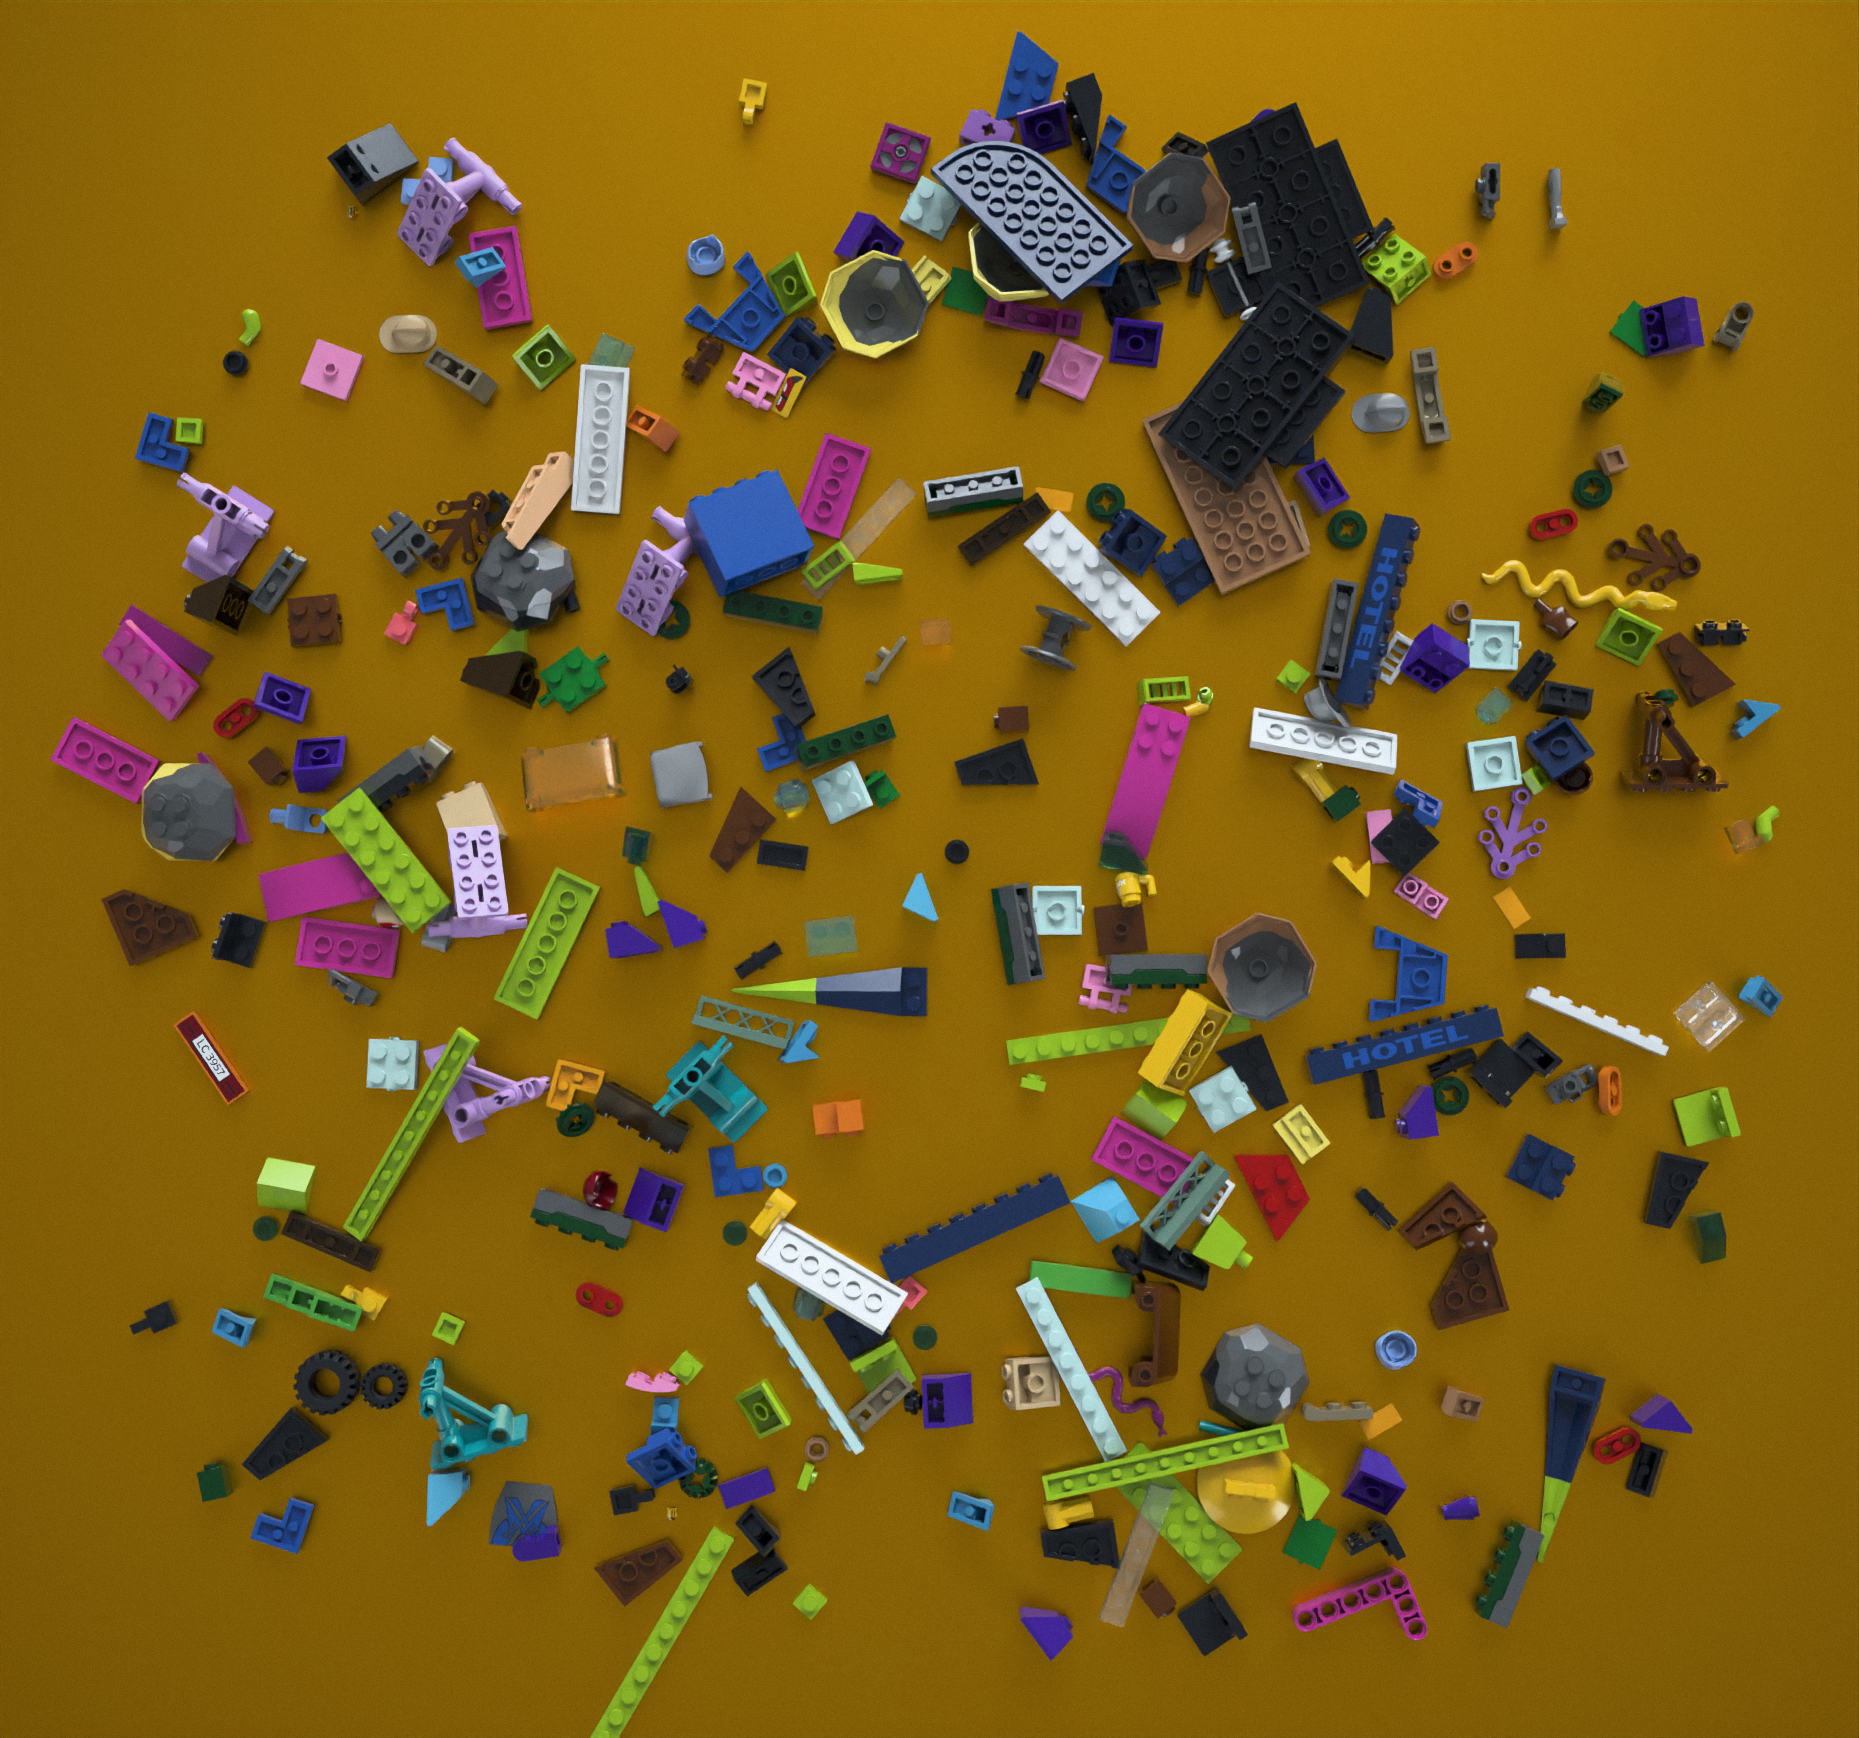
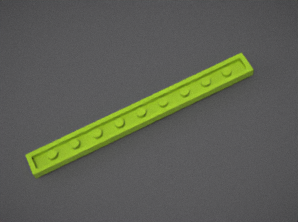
(1098, 1040)
(411, 1133)
(1165, 1461)
(664, 1635)

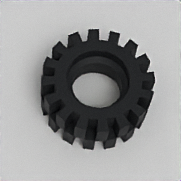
(373, 1396)

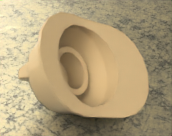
(407, 334)

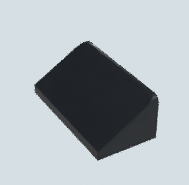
(1647, 1470)
(758, 1571)

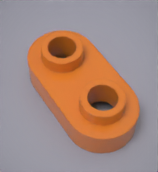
(1456, 260)
(1610, 1090)

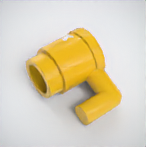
(1129, 887)

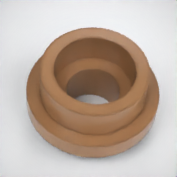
(1465, 607)
(816, 1457)

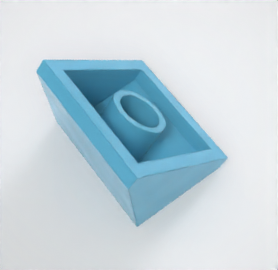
(919, 900)

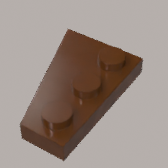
(1692, 670)
(741, 830)
(1441, 1217)
(638, 1570)

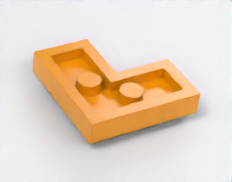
(568, 1078)

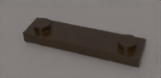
(1004, 529)
(331, 1241)

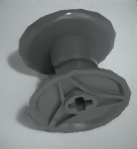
(1058, 626)

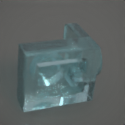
(1493, 706)

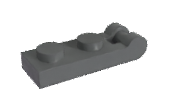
(1252, 239)
(277, 580)

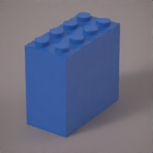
(748, 532)

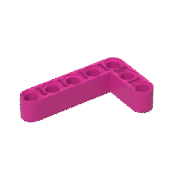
(1363, 1600)

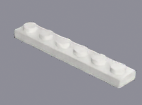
(1605, 1024)

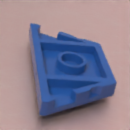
(1027, 80)

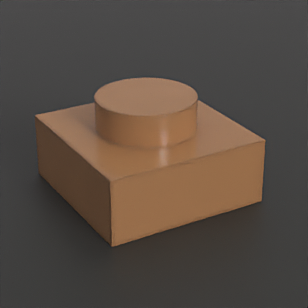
(1613, 460)

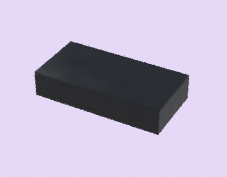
(782, 855)

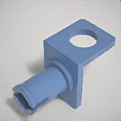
(298, 818)

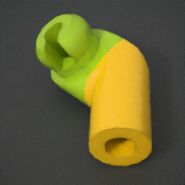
(1202, 703)

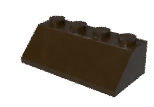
(220, 603)
(640, 1115)

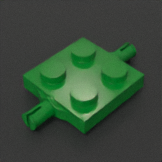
(572, 679)

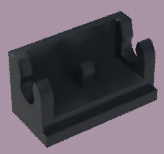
(1565, 700)

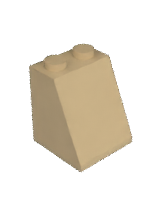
(470, 809)

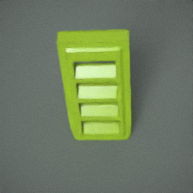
(839, 546)
(874, 574)
(1143, 690)
(646, 892)

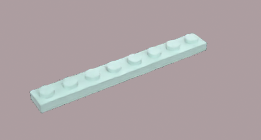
(1071, 1369)
(810, 1377)

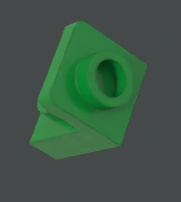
(880, 788)

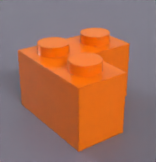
(839, 1117)

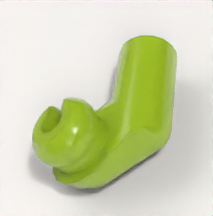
(252, 326)
(1763, 823)

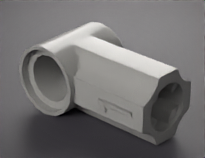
(439, 943)

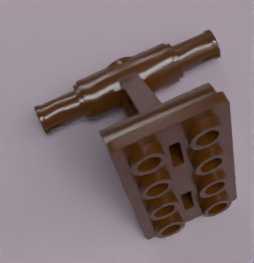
(1667, 774)

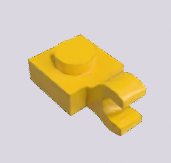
(752, 97)
(369, 1300)

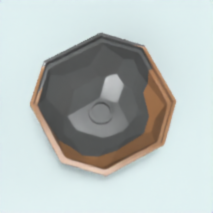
(1178, 207)
(1262, 967)

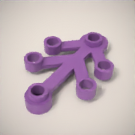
(1510, 836)

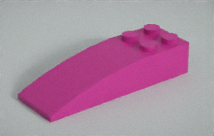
(1147, 775)
(315, 887)

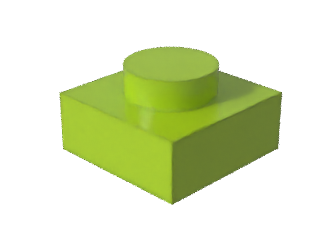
(189, 431)
(1292, 676)
(1536, 779)
(1033, 1082)
(448, 1328)
(686, 1367)
(807, 1476)
(810, 1601)

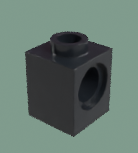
(494, 520)

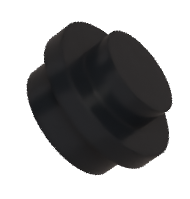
(235, 363)
(956, 851)
(913, 1402)

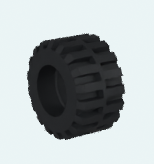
(307, 1386)

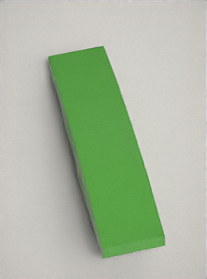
(1081, 1279)
(313, 1302)

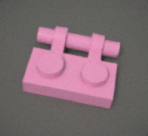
(758, 374)
(1095, 979)

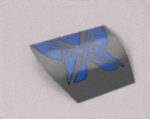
(522, 1510)

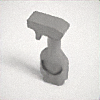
(1554, 184)

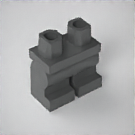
(401, 540)

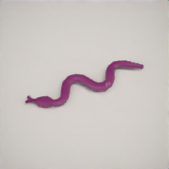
(1157, 1415)

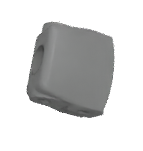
(680, 775)

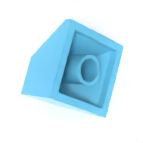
(1105, 1210)
(444, 1490)

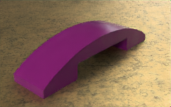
(1033, 318)
(170, 642)

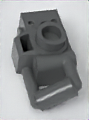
(1488, 188)
(352, 989)
(1571, 1084)

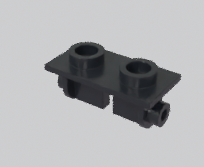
(1731, 632)
(1532, 674)
(679, 680)

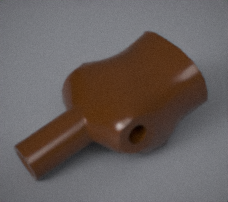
(1556, 619)

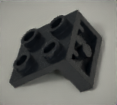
(1130, 291)
(1404, 842)
(238, 939)
(1500, 1073)
(1376, 1532)
(1211, 1622)

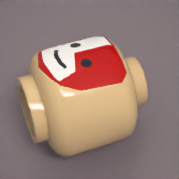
(385, 915)

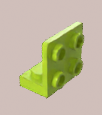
(1397, 267)
(1706, 1116)
(880, 1362)

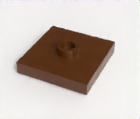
(1120, 929)

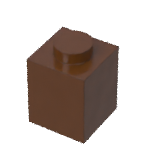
(1012, 720)
(269, 767)
(1158, 1597)

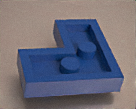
(155, 447)
(451, 597)
(782, 751)
(1426, 809)
(728, 1179)
(285, 1533)

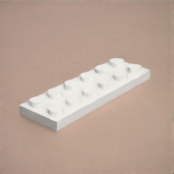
(600, 439)
(1092, 578)
(1323, 741)
(831, 1277)

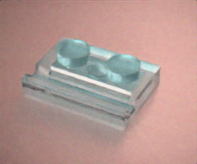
(611, 352)
(831, 936)

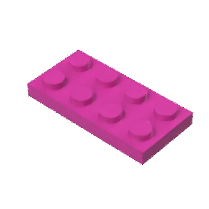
(504, 296)
(833, 485)
(149, 670)
(105, 760)
(347, 947)
(1141, 1157)

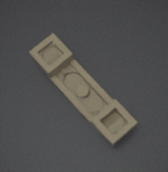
(1428, 395)

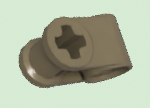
(1732, 329)
(437, 753)

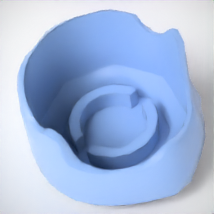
(705, 255)
(1395, 1350)

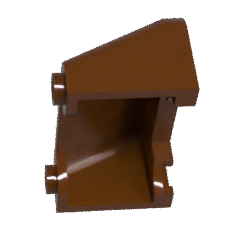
(1165, 1301)

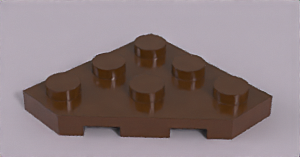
(147, 926)
(1469, 1291)

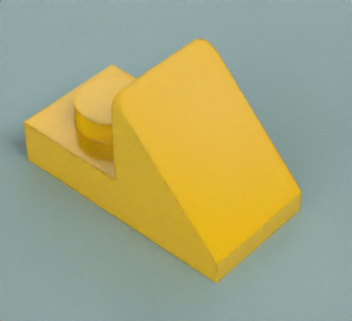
(1357, 880)

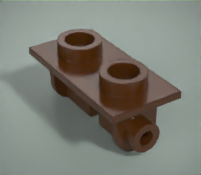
(706, 350)

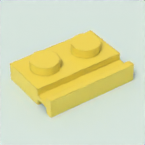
(930, 278)
(1301, 1134)

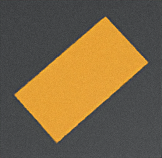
(1056, 499)
(1511, 907)
(1382, 1420)

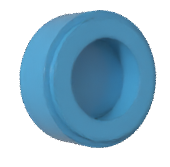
(774, 1175)

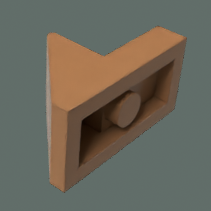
(1462, 1404)

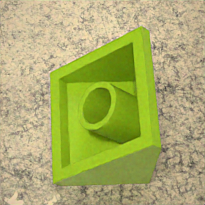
(792, 286)
(543, 357)
(1628, 636)
(1154, 1109)
(285, 1185)
(763, 1408)
(1309, 1492)

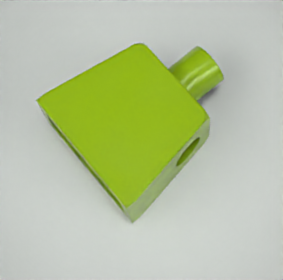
(1221, 1245)

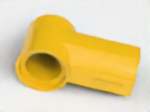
(1312, 774)
(775, 1209)
(1062, 1513)

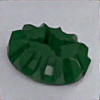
(1598, 480)
(1096, 495)
(1348, 518)
(681, 616)
(1460, 1094)
(575, 1127)
(709, 1482)

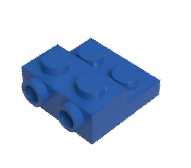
(663, 1458)

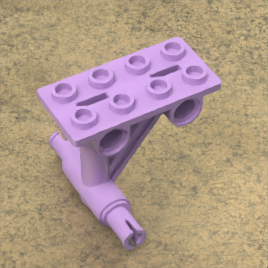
(440, 205)
(230, 533)
(656, 576)
(477, 886)
(468, 1110)

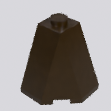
(505, 676)

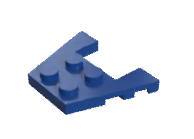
(1111, 170)
(749, 318)
(1419, 976)

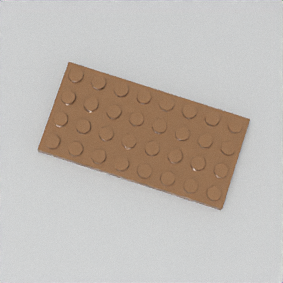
(1239, 532)

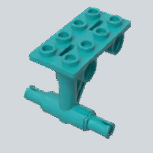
(713, 1090)
(463, 1442)

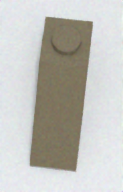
(461, 374)

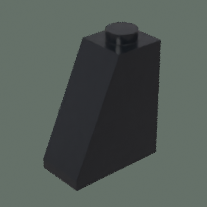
(1374, 326)

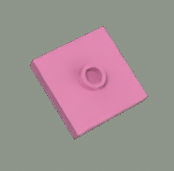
(1071, 369)
(332, 370)

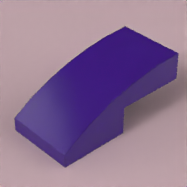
(746, 1488)

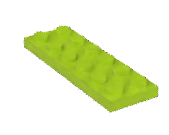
(386, 860)
(547, 943)
(1186, 1524)

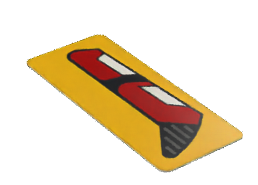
(788, 393)

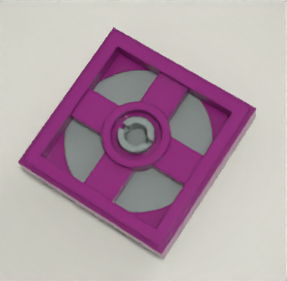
(900, 153)

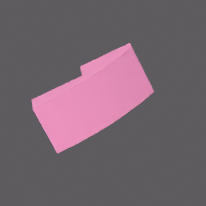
(1376, 822)
(1421, 896)
(661, 1383)

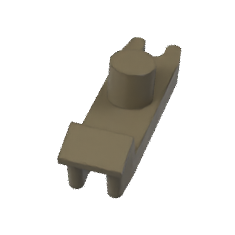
(887, 657)

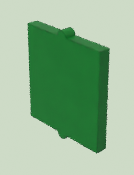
(964, 293)
(1630, 330)
(1309, 1541)

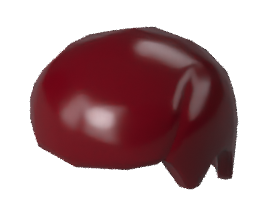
(599, 1189)

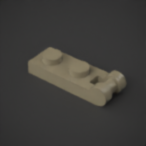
(881, 1400)
(1335, 1411)

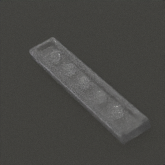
(867, 530)
(1136, 1554)

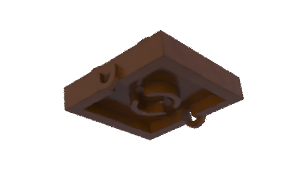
(314, 620)

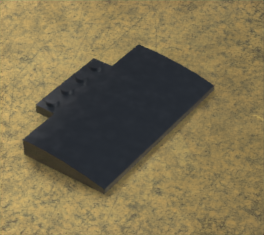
(1303, 203)
(1262, 391)

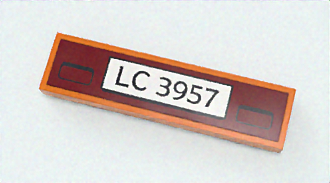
(211, 1058)

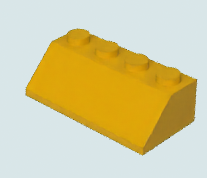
(1185, 1043)

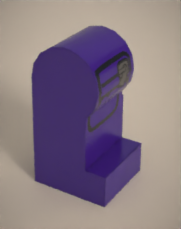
(538, 1546)

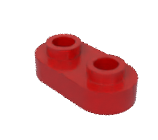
(1552, 525)
(236, 717)
(599, 1298)
(1616, 1447)

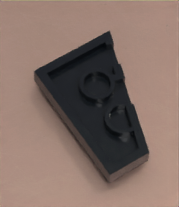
(785, 688)
(998, 766)
(1256, 1069)
(1670, 1187)
(1173, 1263)
(284, 1443)
(1083, 1542)

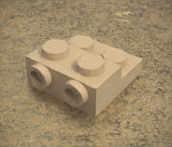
(1031, 1383)

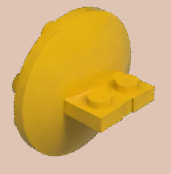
(1247, 1492)

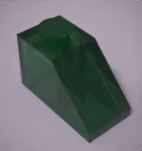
(637, 846)
(1121, 854)
(1709, 1235)

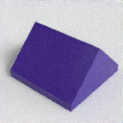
(1044, 127)
(1135, 342)
(1320, 487)
(281, 698)
(1661, 1415)

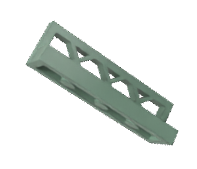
(739, 1031)
(1187, 1204)

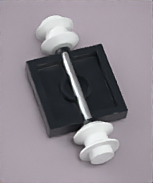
(1232, 284)

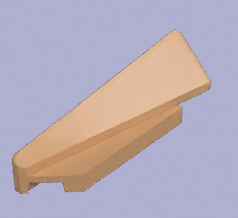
(538, 497)

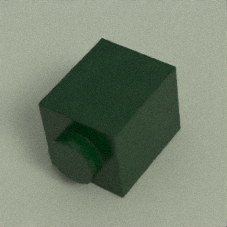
(1341, 803)
(214, 1481)

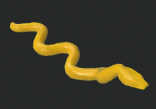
(1651, 600)

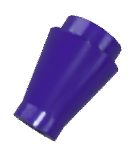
(1461, 1509)

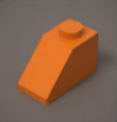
(652, 428)

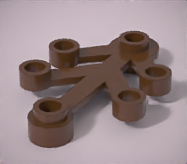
(460, 528)
(1658, 558)

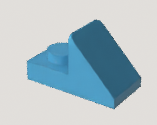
(480, 265)
(1757, 714)
(1761, 995)
(796, 1048)
(234, 1327)
(665, 1414)
(971, 1510)

